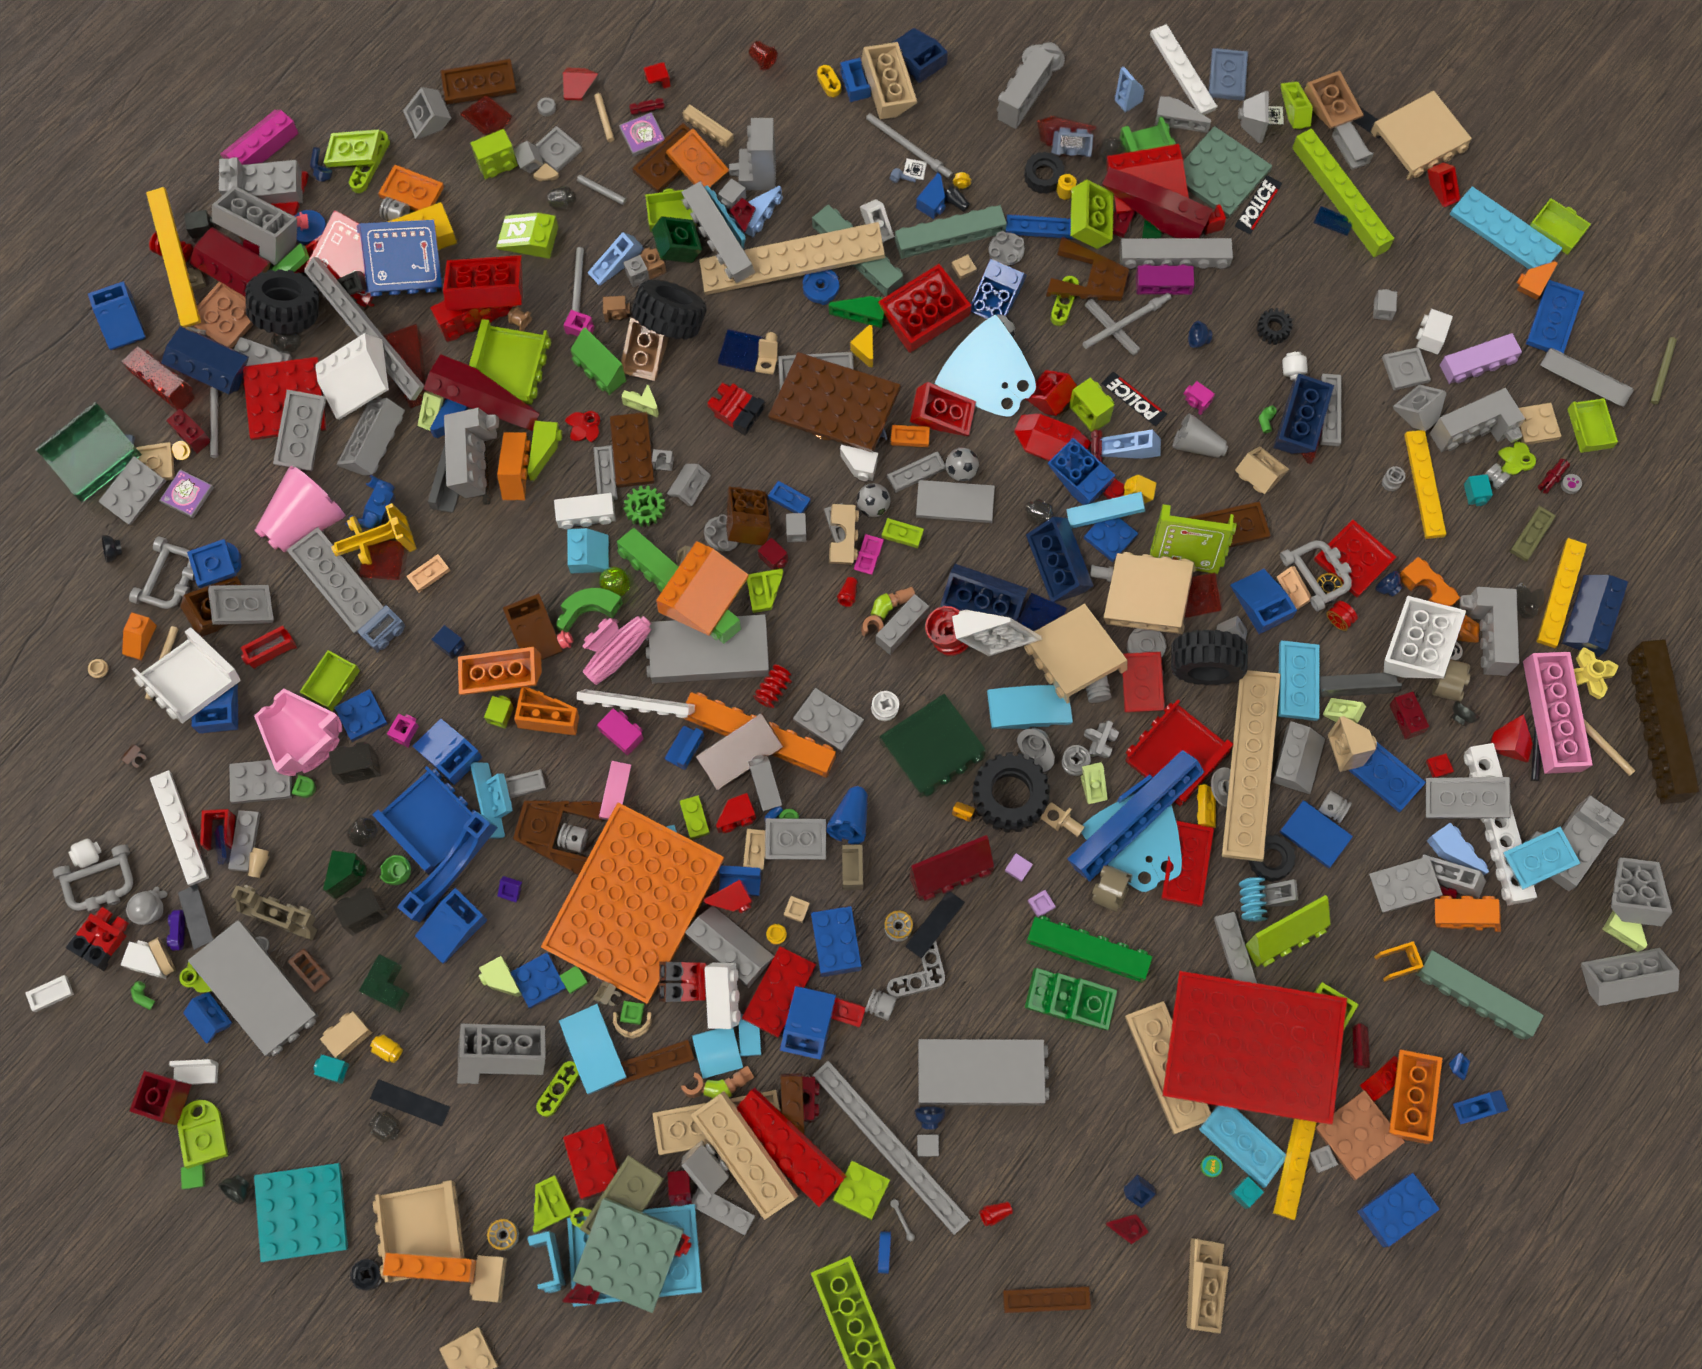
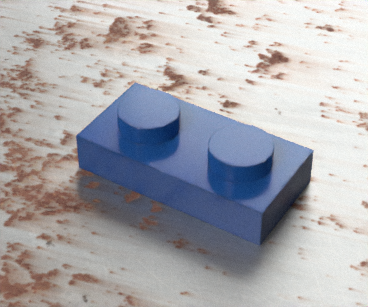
(789, 498)

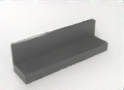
(441, 496)
(1358, 684)

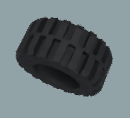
(282, 301)
(669, 309)
(1209, 657)
(1015, 767)

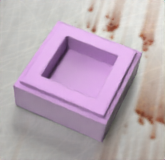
(1018, 867)
(1041, 903)

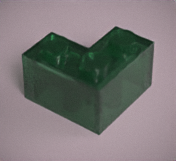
(379, 984)

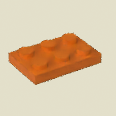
(697, 159)
(411, 188)

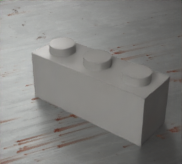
(902, 624)

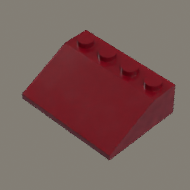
(952, 868)

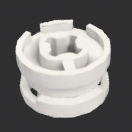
(885, 706)

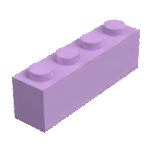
(1480, 358)

